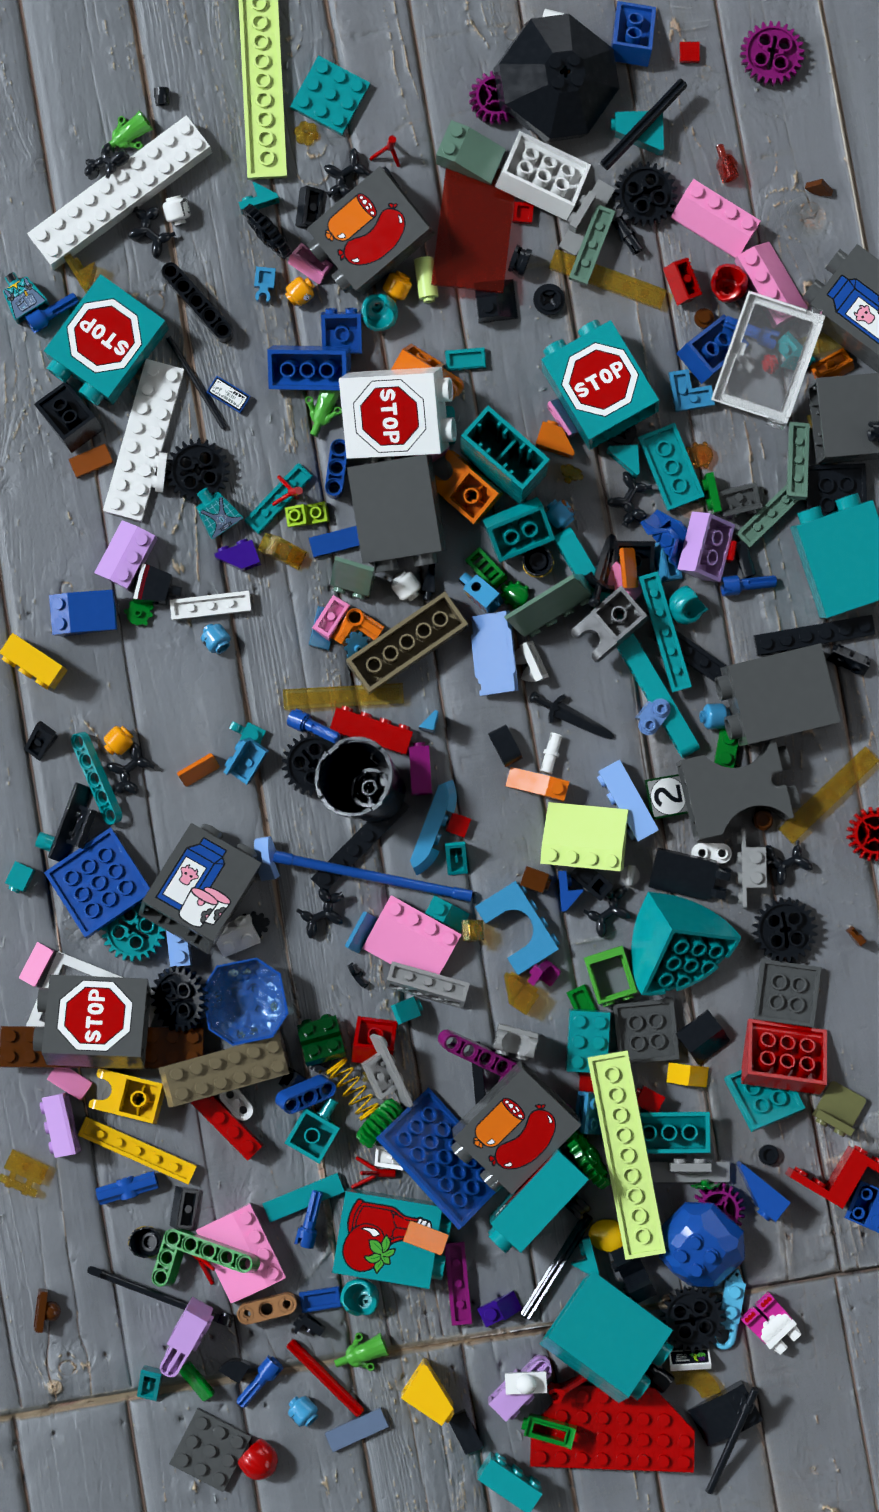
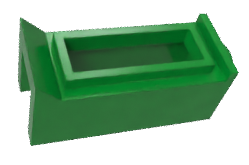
(570, 1430)

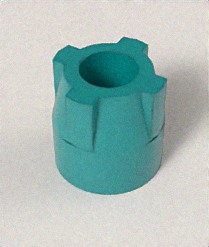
(44, 841)

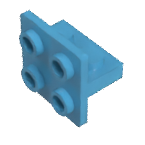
(588, 1113)

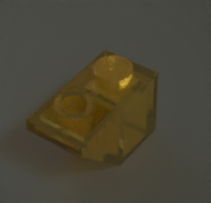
(282, 550)
(520, 995)

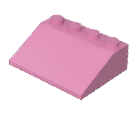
(411, 938)
(244, 1231)

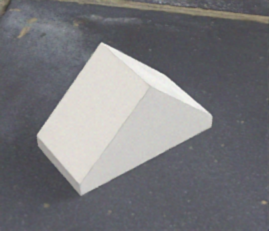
(384, 1159)

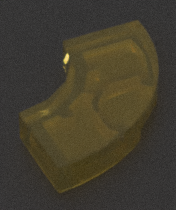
(699, 1380)

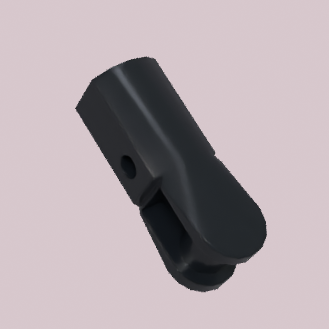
(744, 560)

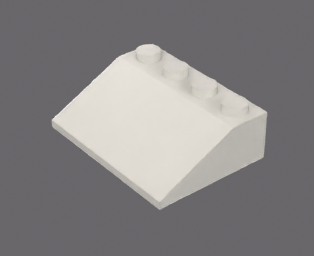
(543, 175)

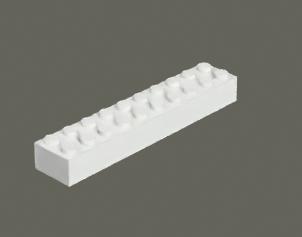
(115, 198)

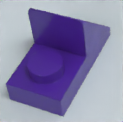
(499, 1309)

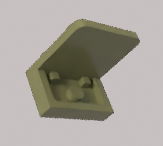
(839, 1108)

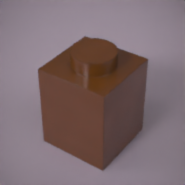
(535, 880)

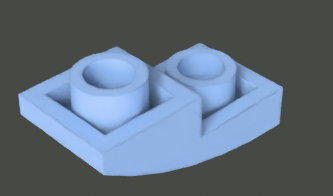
(265, 851)

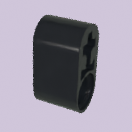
(505, 745)

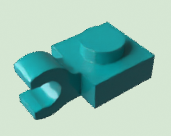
(249, 731)

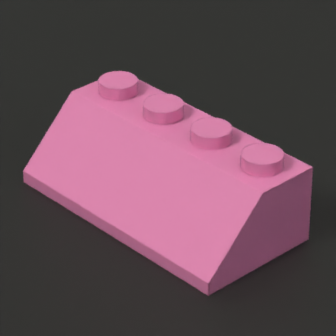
(715, 219)
(768, 274)

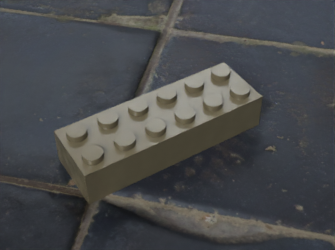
(406, 643)
(223, 1071)

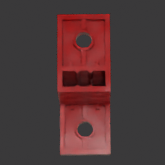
(843, 1179)

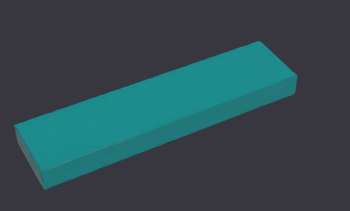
(265, 511)
(299, 1198)

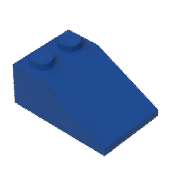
(633, 33)
(707, 350)
(82, 612)
(768, 1200)

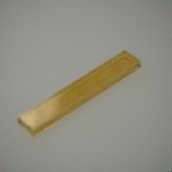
(613, 281)
(342, 695)
(828, 794)

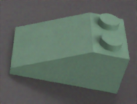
(469, 153)
(352, 578)

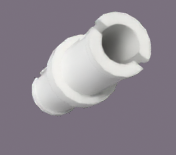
(551, 753)

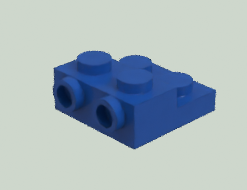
(342, 328)

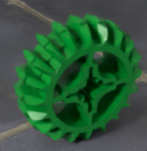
(378, 1121)

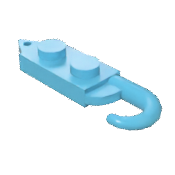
(732, 1303)

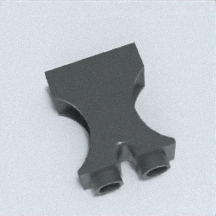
(720, 792)

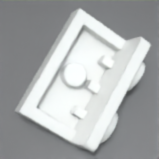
(238, 936)

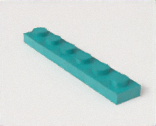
(665, 632)

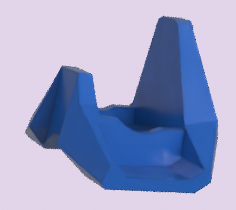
(668, 533)

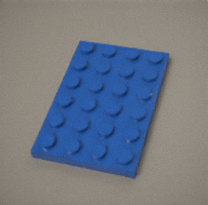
(422, 1146)

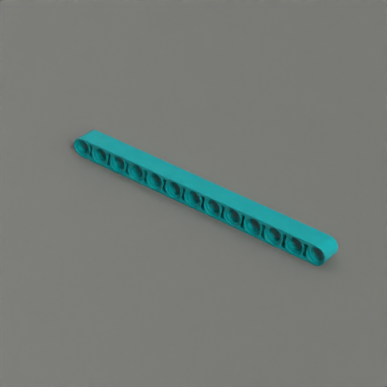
(632, 652)

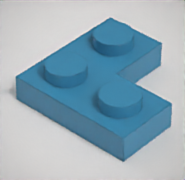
(685, 396)

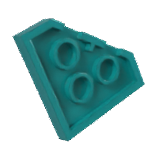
(761, 1104)

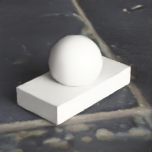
(525, 1382)

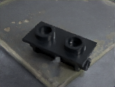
(857, 664)

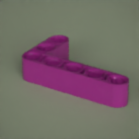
(475, 1052)

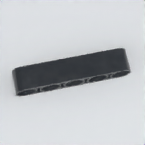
(192, 294)

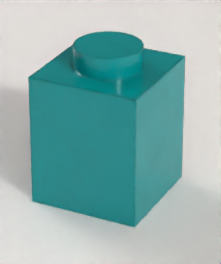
(19, 877)

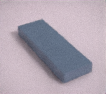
(356, 1429)

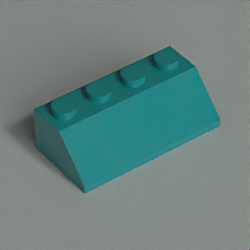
(676, 1132)

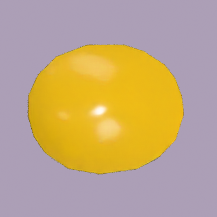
(606, 1235)

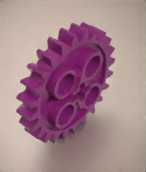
(789, 57)

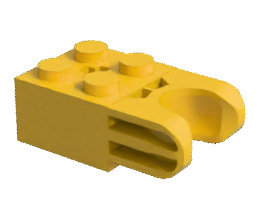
(124, 1095)

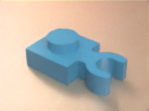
(264, 280)

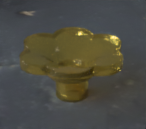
(306, 137)
(571, 473)

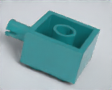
(314, 1131)

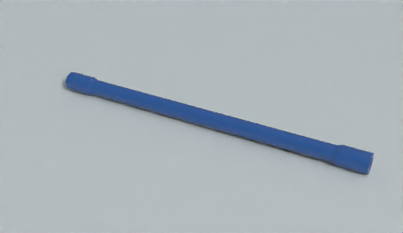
(453, 892)

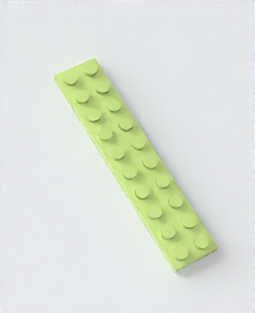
(262, 89)
(626, 1155)

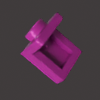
(545, 971)

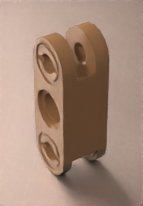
(259, 1315)

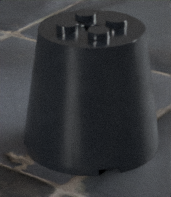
(349, 775)

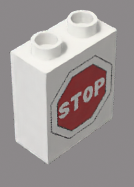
(396, 412)

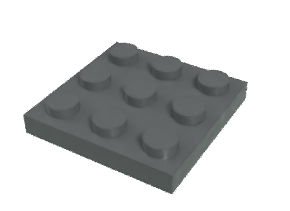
(787, 993)
(646, 1030)
(210, 1449)

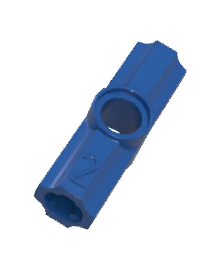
(127, 1188)

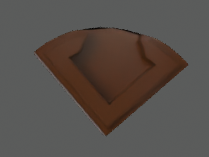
(819, 188)
(856, 937)

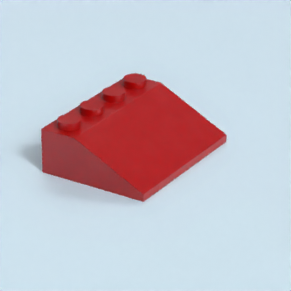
(785, 1057)

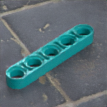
(89, 771)

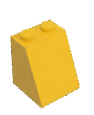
(428, 1394)

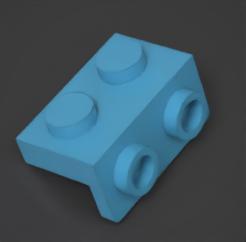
(245, 760)

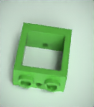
(625, 994)

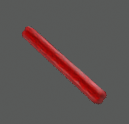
(306, 1359)

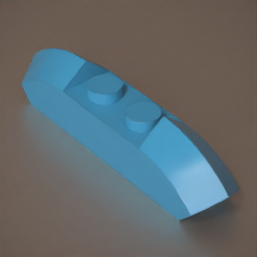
(443, 801)

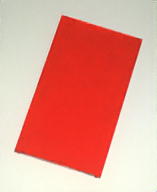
(472, 234)

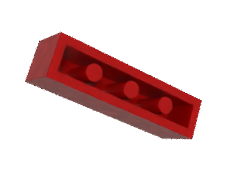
(387, 735)
(228, 1126)

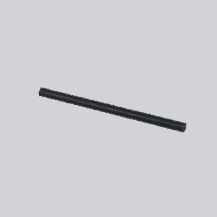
(196, 382)

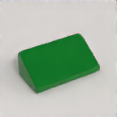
(196, 1381)

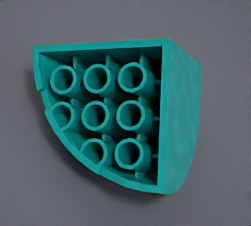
(677, 943)

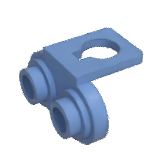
(652, 716)

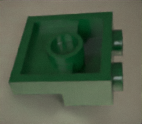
(321, 1040)

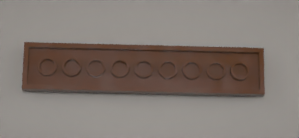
(162, 1048)

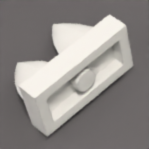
(528, 654)

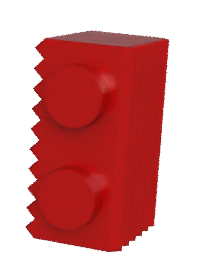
(682, 281)

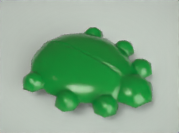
(514, 594)
(138, 613)
(705, 1185)

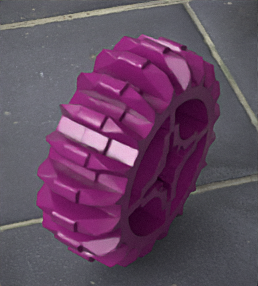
(484, 85)
(723, 1201)

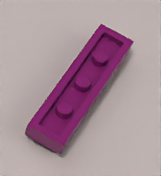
(458, 1283)

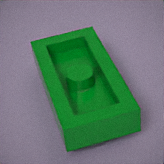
(709, 485)
(725, 750)

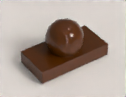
(44, 1310)

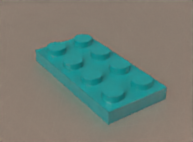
(671, 467)

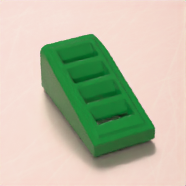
(498, 580)

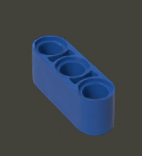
(333, 478)
(314, 1095)

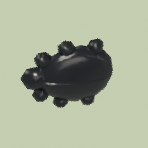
(259, 922)

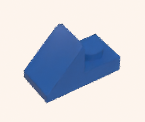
(566, 897)

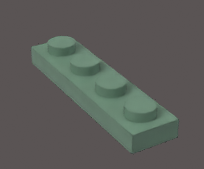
(592, 245)
(797, 461)
(765, 518)

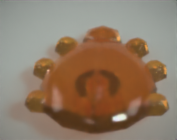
(700, 455)

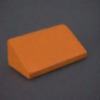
(835, 364)
(628, 568)
(198, 769)
(425, 1238)

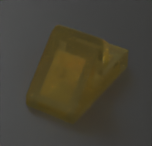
(84, 276)

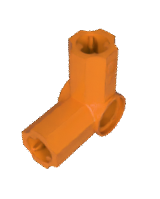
(366, 625)

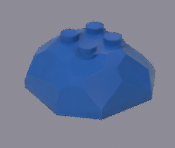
(702, 1244)

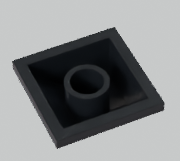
(497, 306)

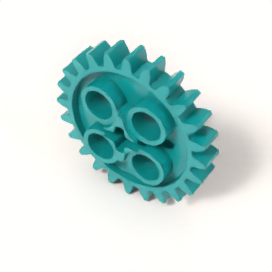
(123, 945)

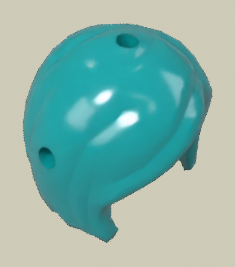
(380, 315)
(686, 606)
(355, 1295)

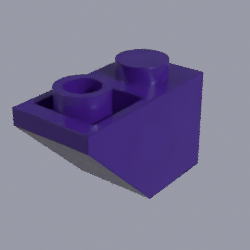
(241, 556)

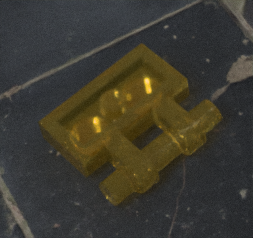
(26, 1167)

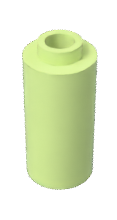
(424, 272)

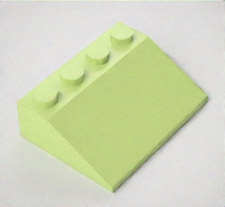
(584, 836)

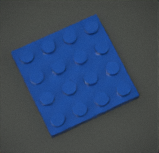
(98, 883)

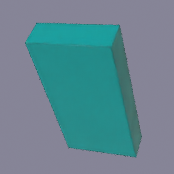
(465, 359)

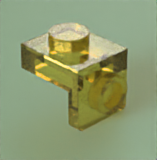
(473, 930)

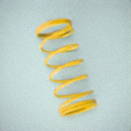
(340, 1064)

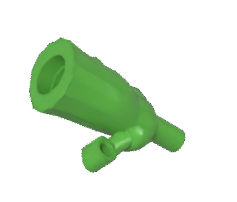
(129, 131)
(322, 412)
(358, 1354)

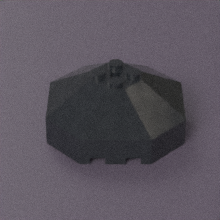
(543, 98)

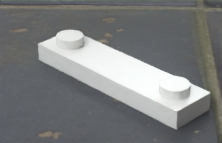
(210, 605)

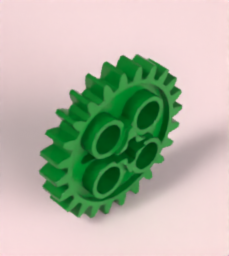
(588, 1160)

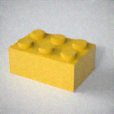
(32, 662)

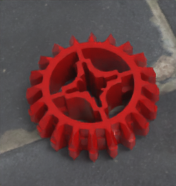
(866, 827)

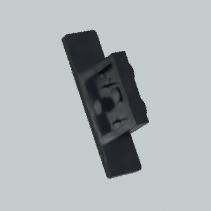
(74, 824)

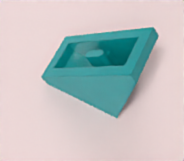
(627, 457)
(456, 858)
(149, 1383)

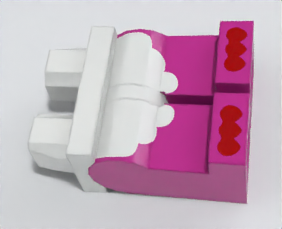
(775, 1328)

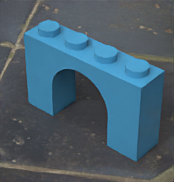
(541, 943)

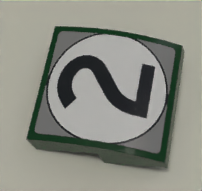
(665, 796)

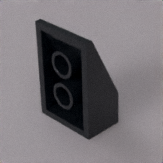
(68, 416)
(719, 1414)

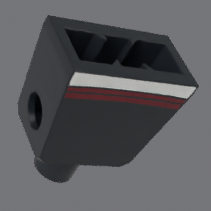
(154, 586)

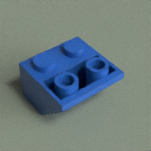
(865, 1206)

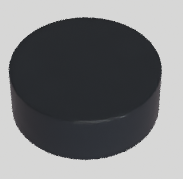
(768, 1154)

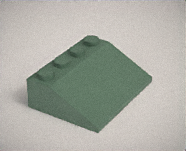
(550, 605)

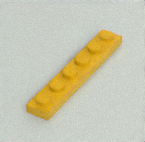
(137, 1150)

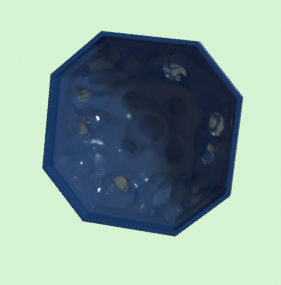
(245, 1001)

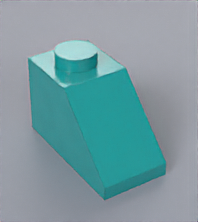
(446, 913)
(407, 1009)

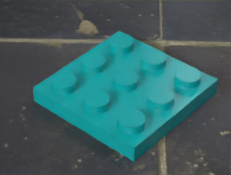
(330, 95)

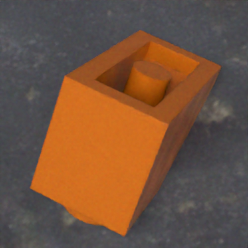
(554, 440)

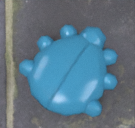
(355, 643)

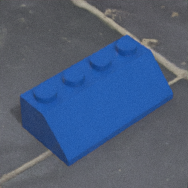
(307, 367)

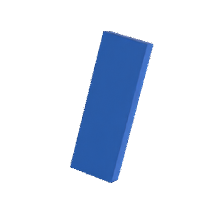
(334, 541)

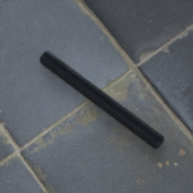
(646, 121)
(556, 1267)

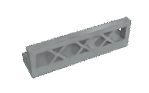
(427, 985)

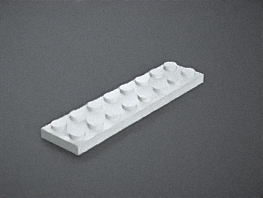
(143, 440)

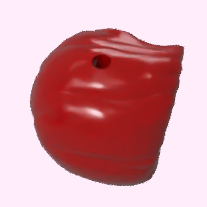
(729, 277)
(259, 1460)

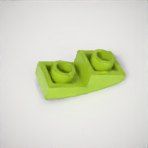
(307, 514)

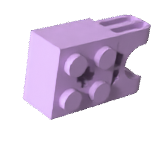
(186, 1336)
(508, 1405)

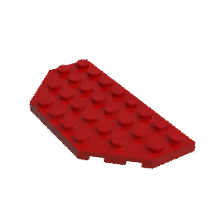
(616, 1435)

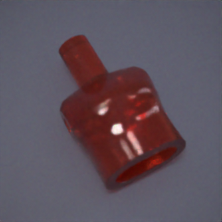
(726, 165)

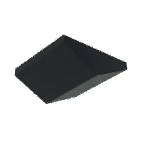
(643, 552)
(703, 1037)

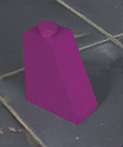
(420, 769)

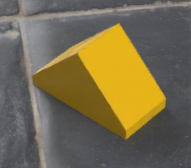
(687, 1074)

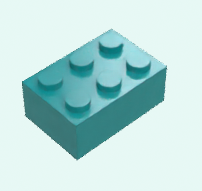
(518, 529)
(586, 1037)
(510, 1482)

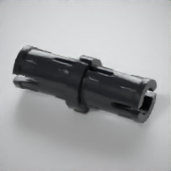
(627, 235)

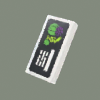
(688, 1360)

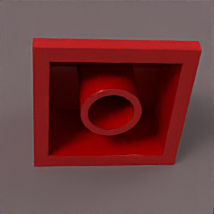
(363, 1046)

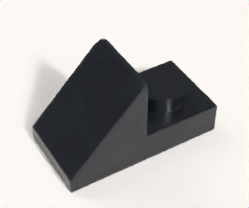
(40, 740)

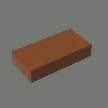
(91, 460)

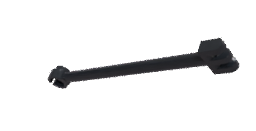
(224, 1318)

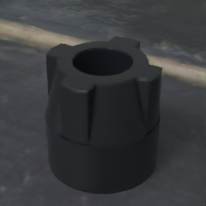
(162, 96)

